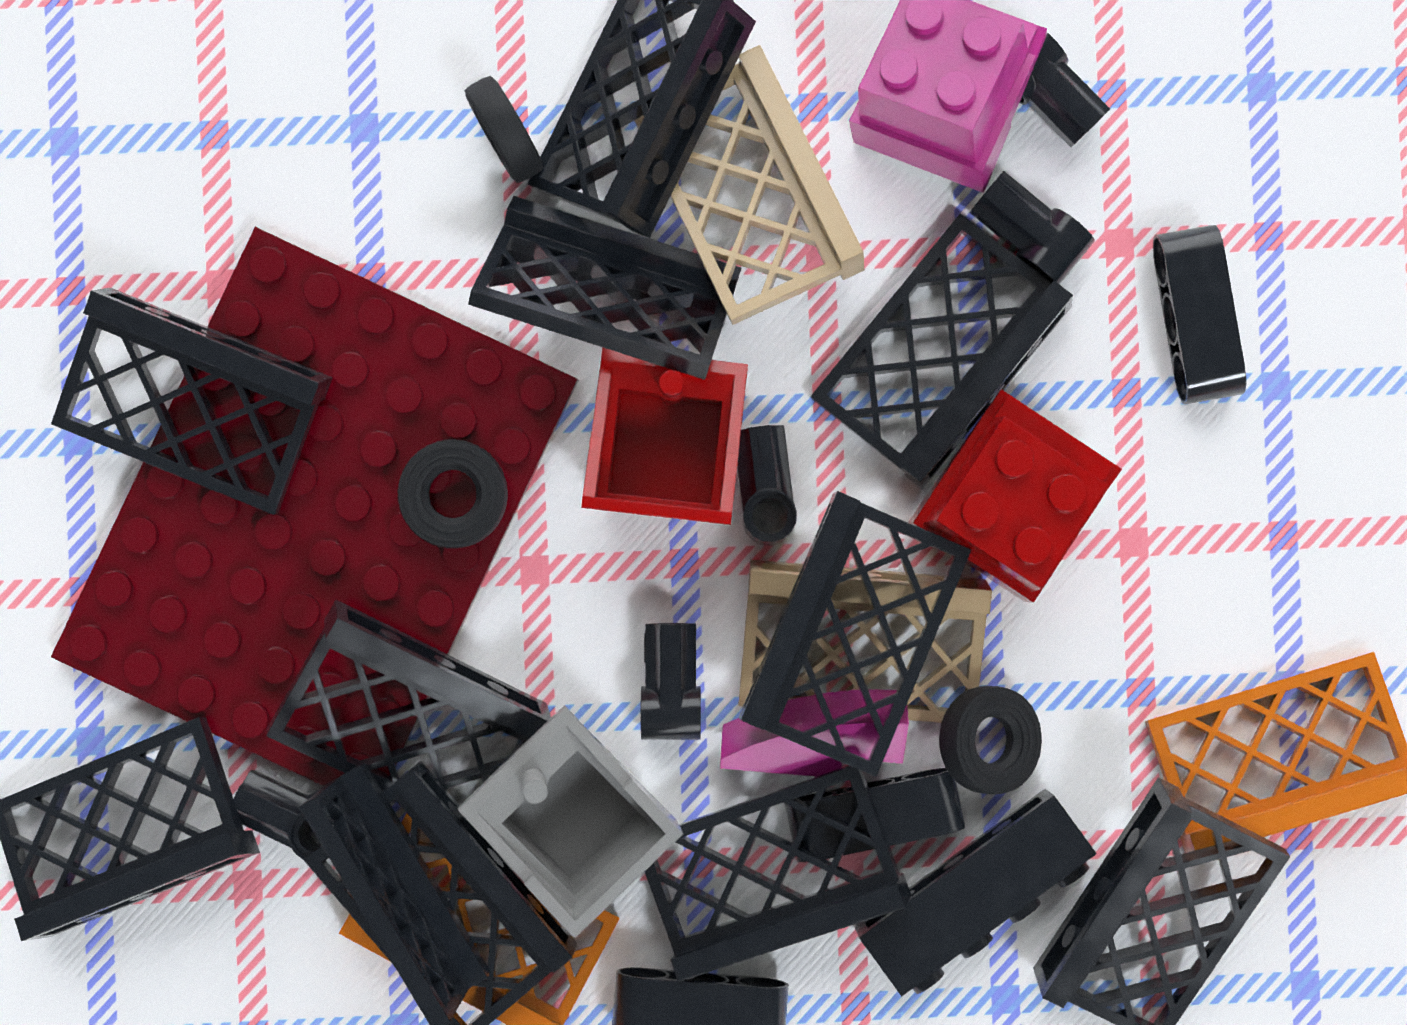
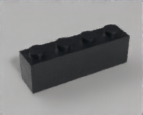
(976, 892)

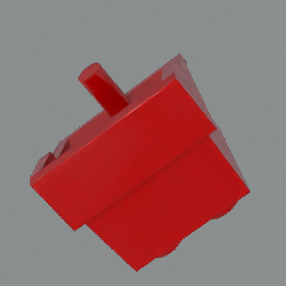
(665, 440)
(1016, 496)

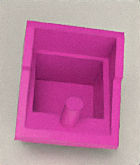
(946, 87)

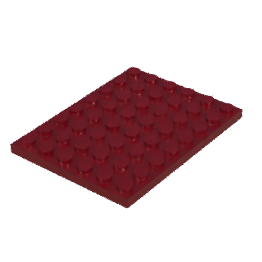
(221, 601)

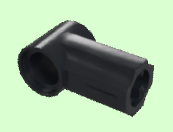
(1062, 95)
(1042, 237)
(765, 478)
(670, 695)
(275, 812)

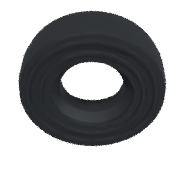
(504, 129)
(416, 484)
(959, 734)

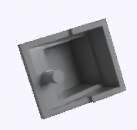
(571, 821)

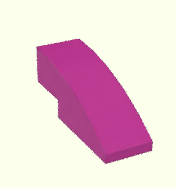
(759, 750)

